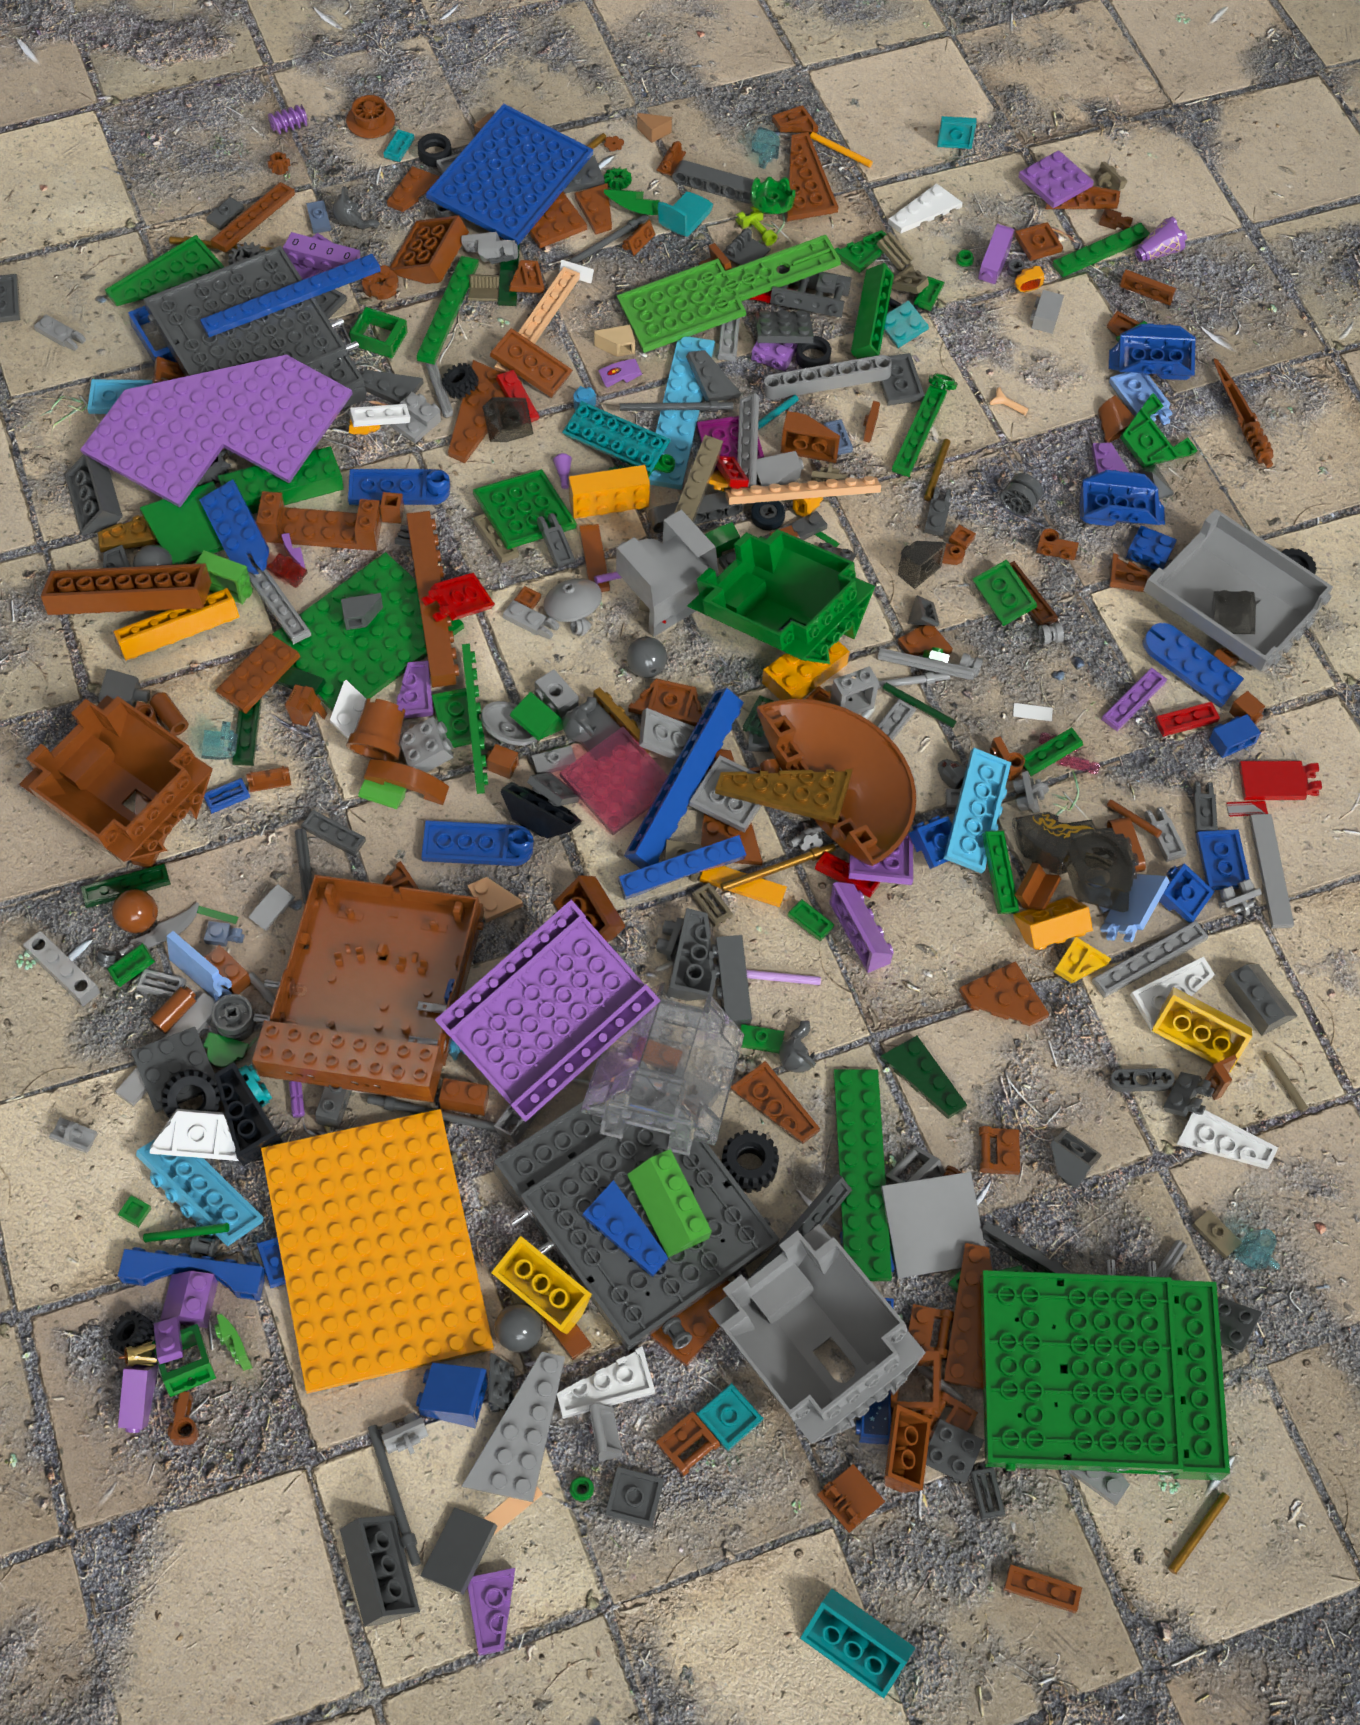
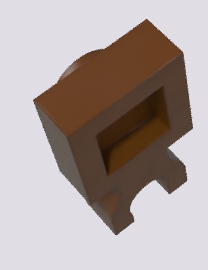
(1113, 219)

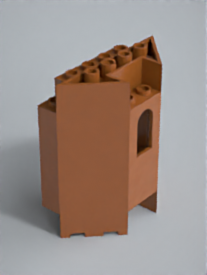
(108, 760)

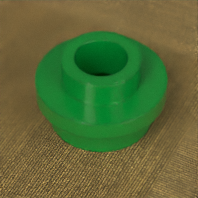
(965, 258)
(581, 1481)

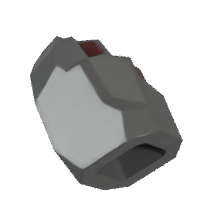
(952, 773)

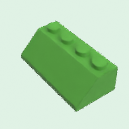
(669, 1203)

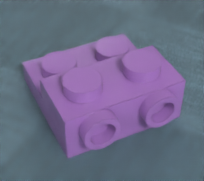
(774, 354)

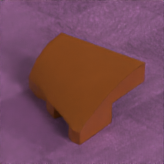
(1114, 418)

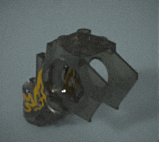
(1077, 850)

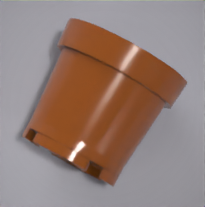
(378, 731)

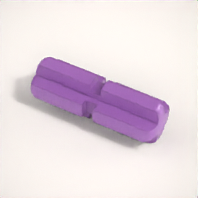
(296, 1095)

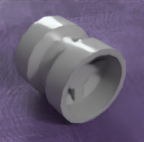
(1051, 633)
(970, 662)

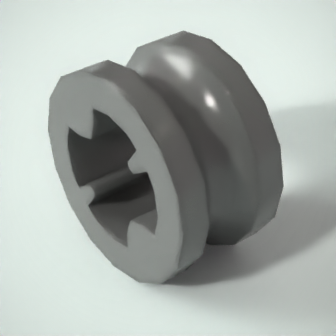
(1015, 263)

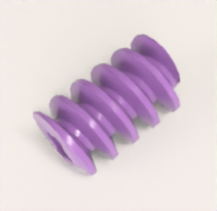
(287, 119)

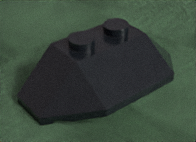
(536, 812)

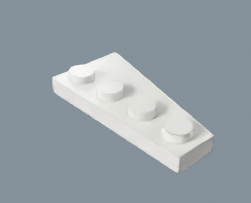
(924, 208)
(1153, 995)
(1221, 1138)
(615, 1384)

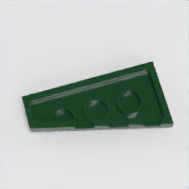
(924, 1074)

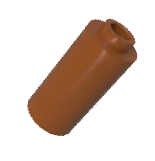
(169, 713)
(173, 1009)

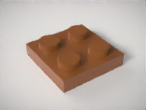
(1038, 241)

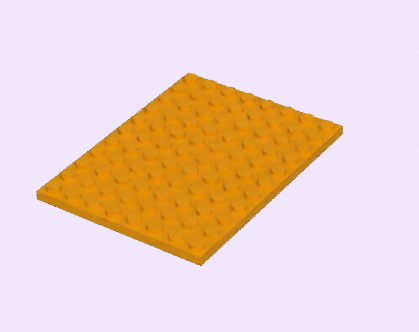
(375, 1251)

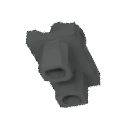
(669, 947)

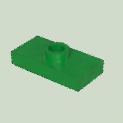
(929, 295)
(810, 920)
(131, 965)
(762, 1038)

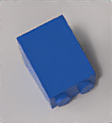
(453, 1393)

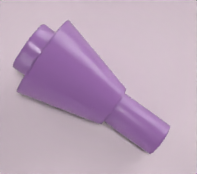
(563, 463)

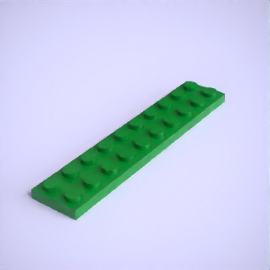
(863, 1168)

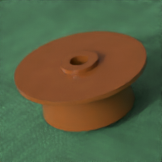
(370, 117)

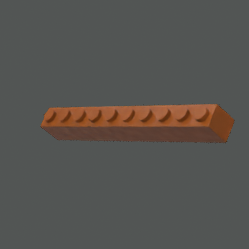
(427, 573)

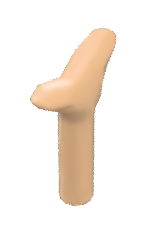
(1002, 399)

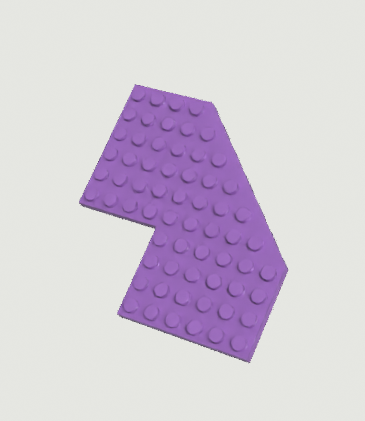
(177, 427)

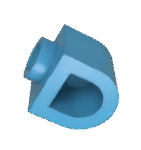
(584, 394)

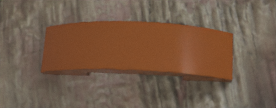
(407, 777)

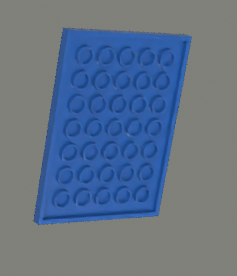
(509, 174)

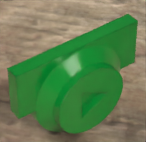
(224, 1050)

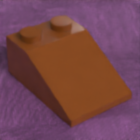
(809, 438)

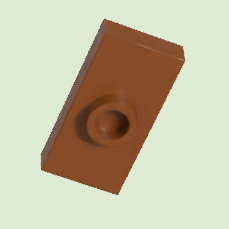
(870, 421)

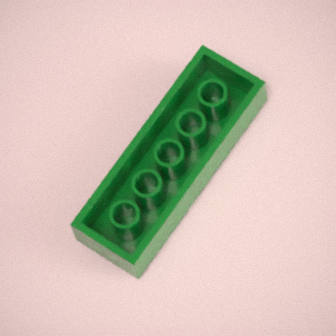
(315, 478)

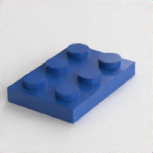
(1222, 858)

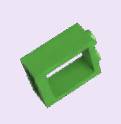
(228, 575)

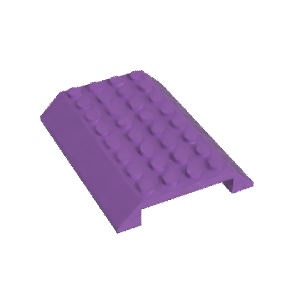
(547, 1010)

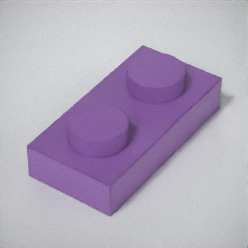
(168, 1340)

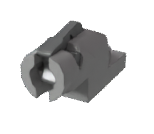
(490, 247)

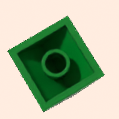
(536, 717)

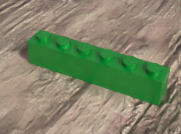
(872, 312)

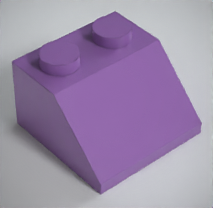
(190, 1298)

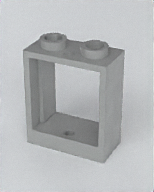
(857, 693)

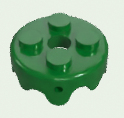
(780, 191)

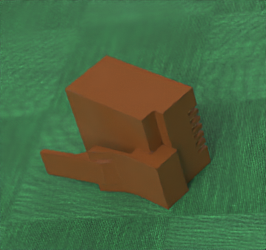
(303, 704)

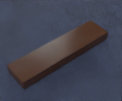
(1043, 613)

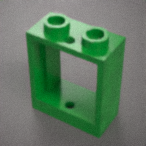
(383, 320)
(200, 1370)

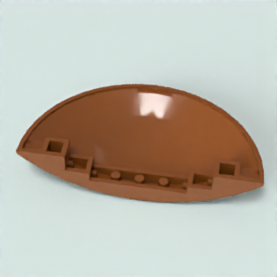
(881, 787)

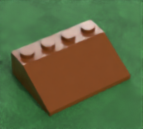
(429, 249)

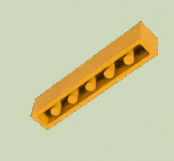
(175, 625)

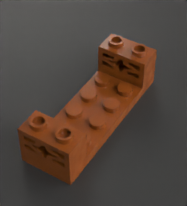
(320, 526)

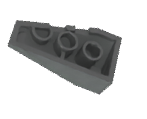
(693, 965)

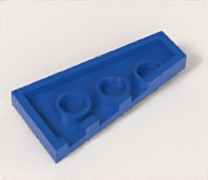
(622, 1226)

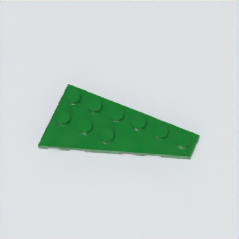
(169, 270)

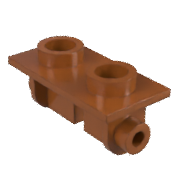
(671, 159)
(640, 238)
(268, 779)

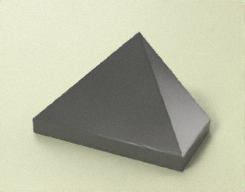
(1158, 479)
(923, 613)

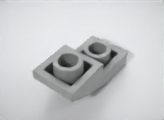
(271, 907)

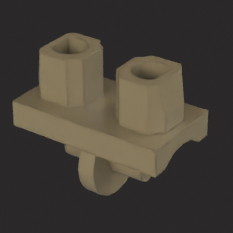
(1109, 177)
(827, 473)

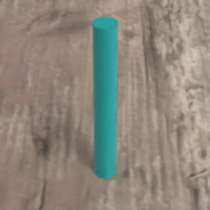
(777, 411)

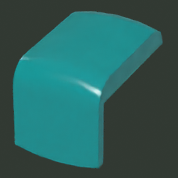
(684, 214)

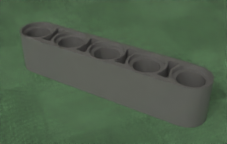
(713, 181)
(712, 508)

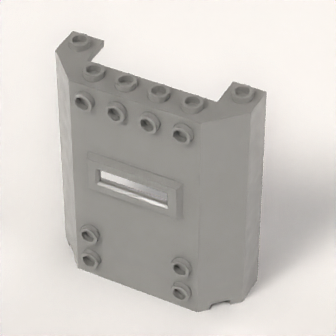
(1237, 560)

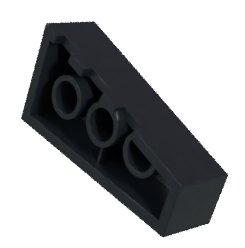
(246, 1117)

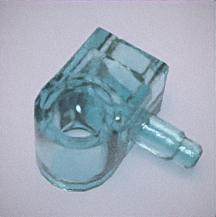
(1257, 1250)

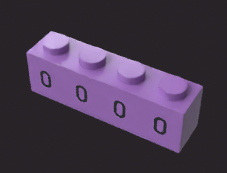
(318, 253)

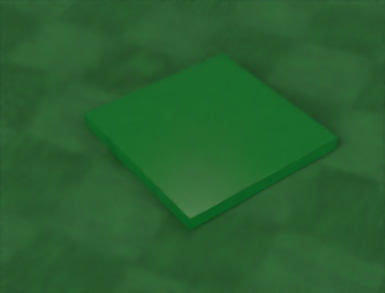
(517, 503)
(184, 529)

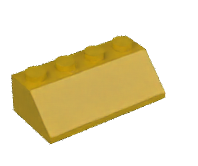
(1201, 1028)
(543, 1285)

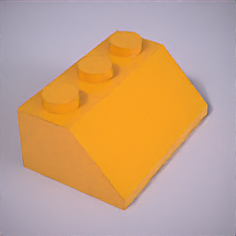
(1055, 924)

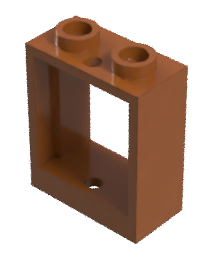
(927, 1409)

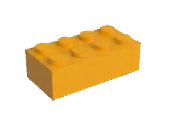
(609, 491)
(796, 678)

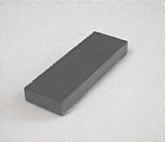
(333, 833)

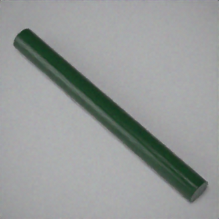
(919, 705)

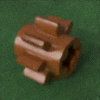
(278, 163)

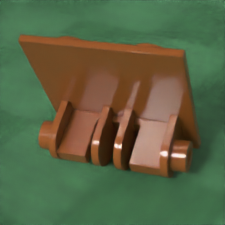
(850, 1498)

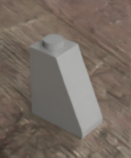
(779, 469)

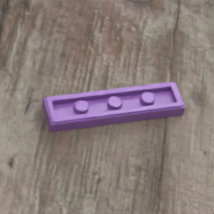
(1134, 699)

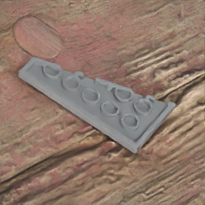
(517, 1447)

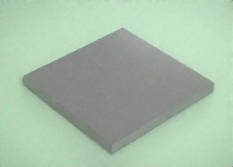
(931, 1223)

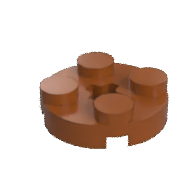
(384, 291)

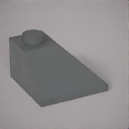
(1073, 1158)

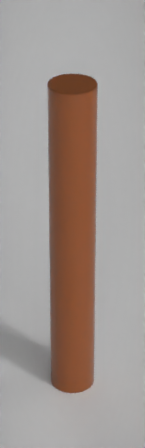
(1134, 818)

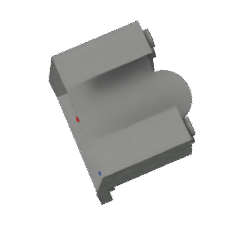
(667, 572)

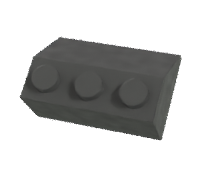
(1259, 998)

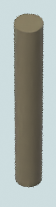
(1286, 1082)

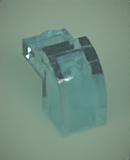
(767, 145)
(219, 744)

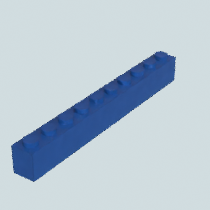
(684, 779)

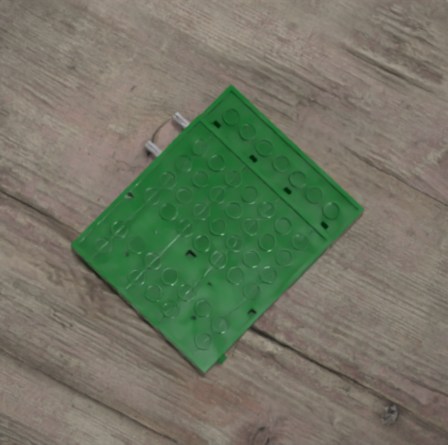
(1137, 1382)

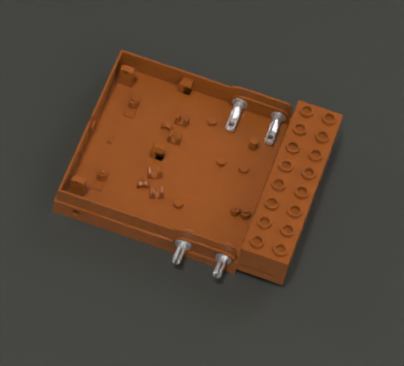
(362, 1018)

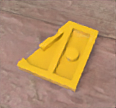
(1080, 961)

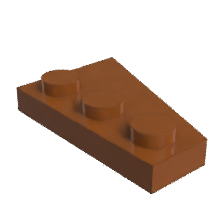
(411, 188)
(596, 208)

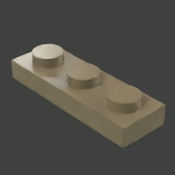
(493, 540)

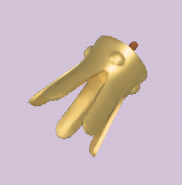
(139, 1355)

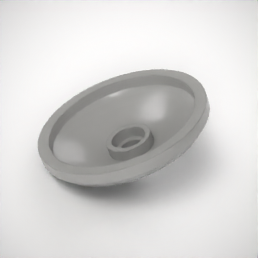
(572, 600)
(501, 726)

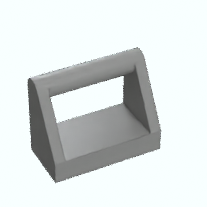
(931, 1168)
(605, 1432)

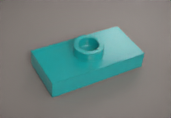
(398, 145)

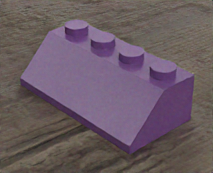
(860, 926)

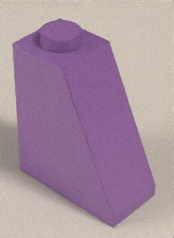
(996, 254)
(137, 1396)

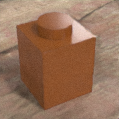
(392, 507)
(1247, 705)
(502, 761)

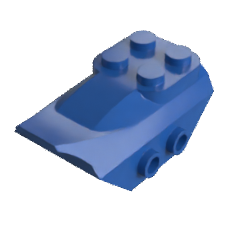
(1155, 350)
(1120, 497)

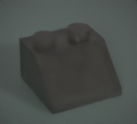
(507, 419)
(920, 561)
(1235, 611)

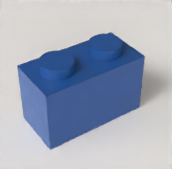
(1234, 736)

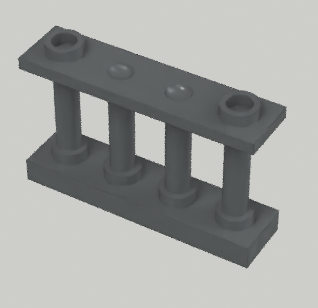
(810, 302)

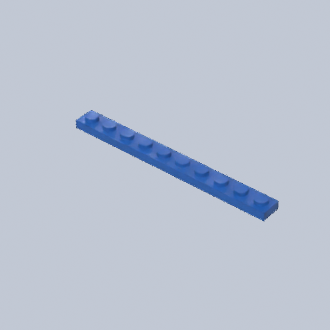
(290, 295)

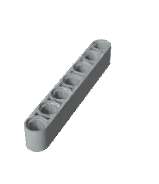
(827, 377)

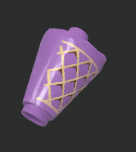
(1162, 241)

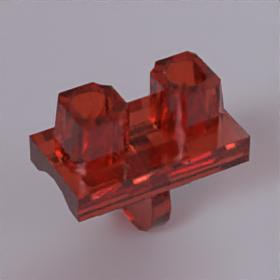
(285, 568)

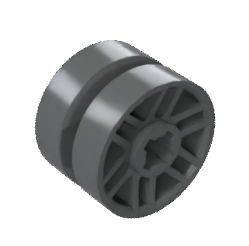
(1021, 494)
(233, 1017)

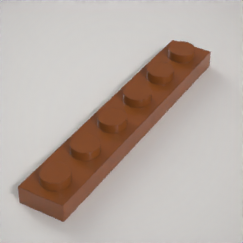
(252, 217)

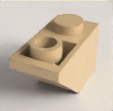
(615, 340)

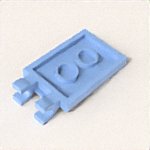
(1136, 389)
(1142, 902)
(197, 967)

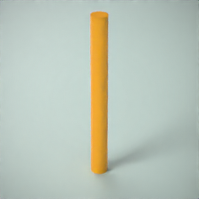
(865, 161)

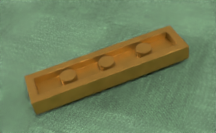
(617, 714)

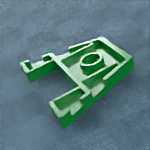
(1148, 442)

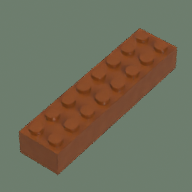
(126, 589)

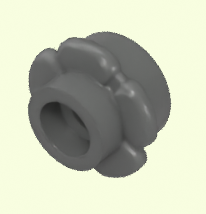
(106, 958)

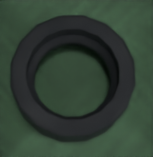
(432, 140)
(818, 343)

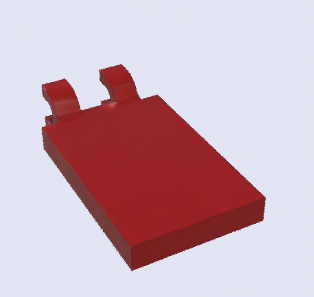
(459, 597)
(1278, 780)

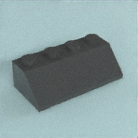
(92, 495)
(379, 1570)

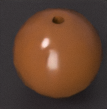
(135, 911)

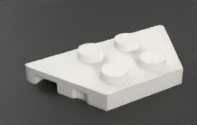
(347, 709)
(195, 1135)

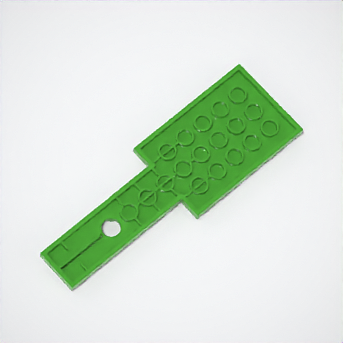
(712, 296)

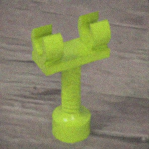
(768, 236)

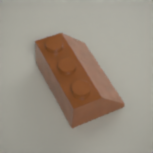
(595, 904)
(907, 1450)

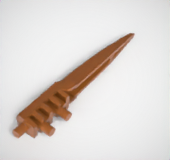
(1246, 419)

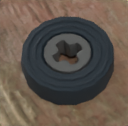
(769, 522)

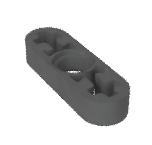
(1150, 1074)

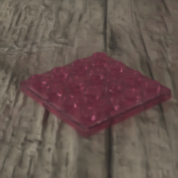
(616, 780)

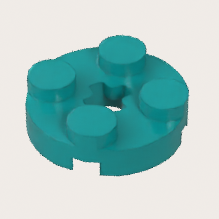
(259, 1090)

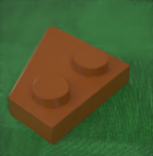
(795, 120)
(527, 278)
(1128, 575)

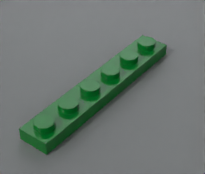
(1100, 250)
(919, 431)

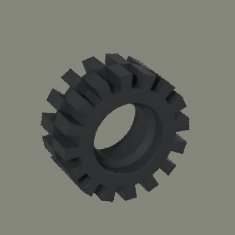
(452, 382)
(131, 1323)

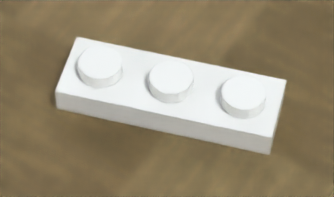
(379, 415)

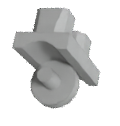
(1032, 790)
(1247, 892)
(73, 1135)
(404, 1436)

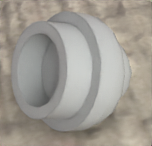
(580, 627)

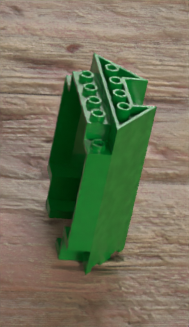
(782, 582)

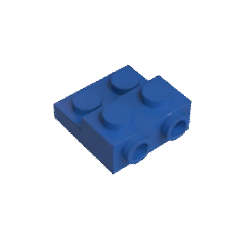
(1151, 548)
(932, 839)
(1185, 892)

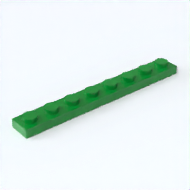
(447, 310)
(475, 725)

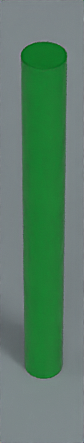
(186, 1232)

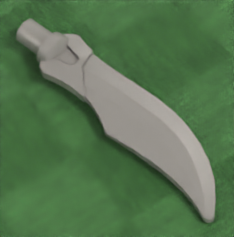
(158, 935)

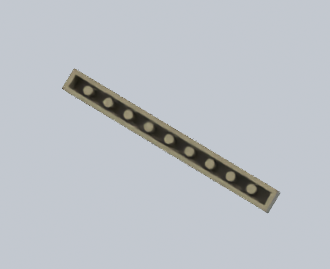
(697, 482)

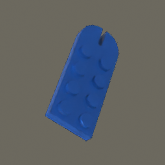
(416, 485)
(236, 526)
(1191, 663)
(476, 843)

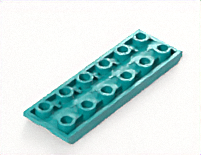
(615, 436)

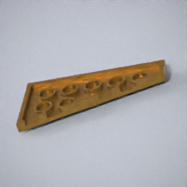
(129, 535)
(794, 791)

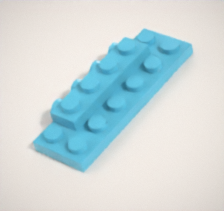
(977, 809)
(201, 1193)

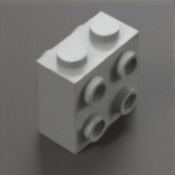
(426, 745)

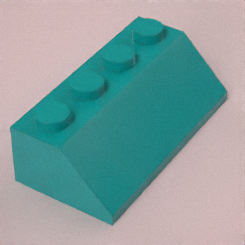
(857, 1643)

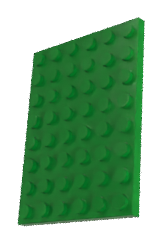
(367, 655)

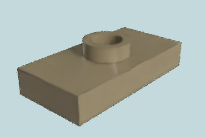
(1216, 1234)

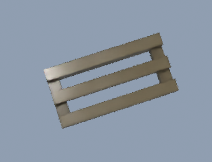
(896, 250)
(721, 918)

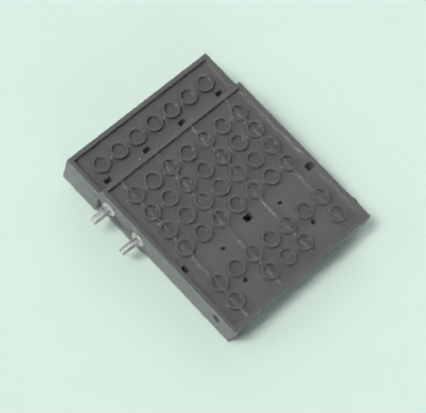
(294, 331)
(571, 1164)

